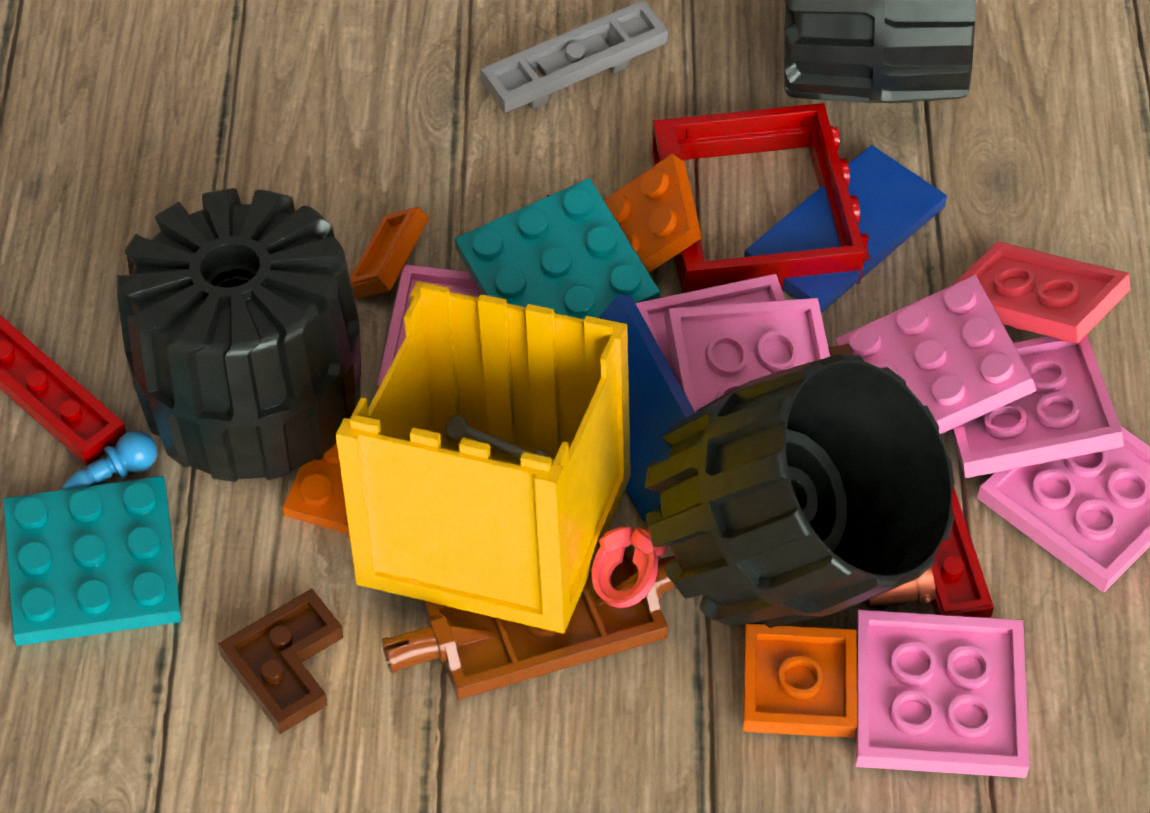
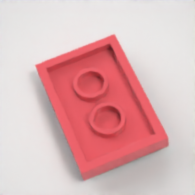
(1047, 290)

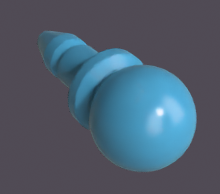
(133, 453)

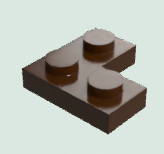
(271, 655)

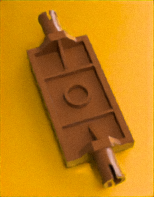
(494, 652)

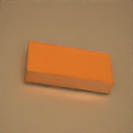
(387, 252)

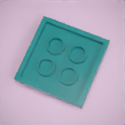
(557, 256)
(90, 561)

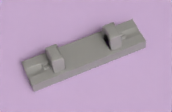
(574, 57)

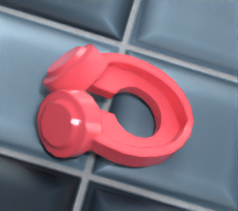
(612, 553)

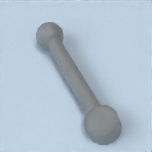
(458, 427)

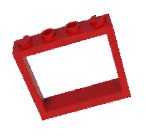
(764, 132)

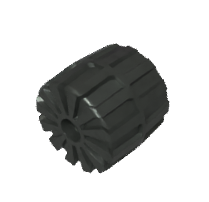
(878, 50)
(242, 334)
(802, 493)

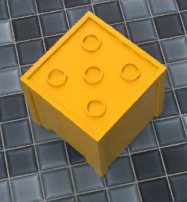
(464, 518)

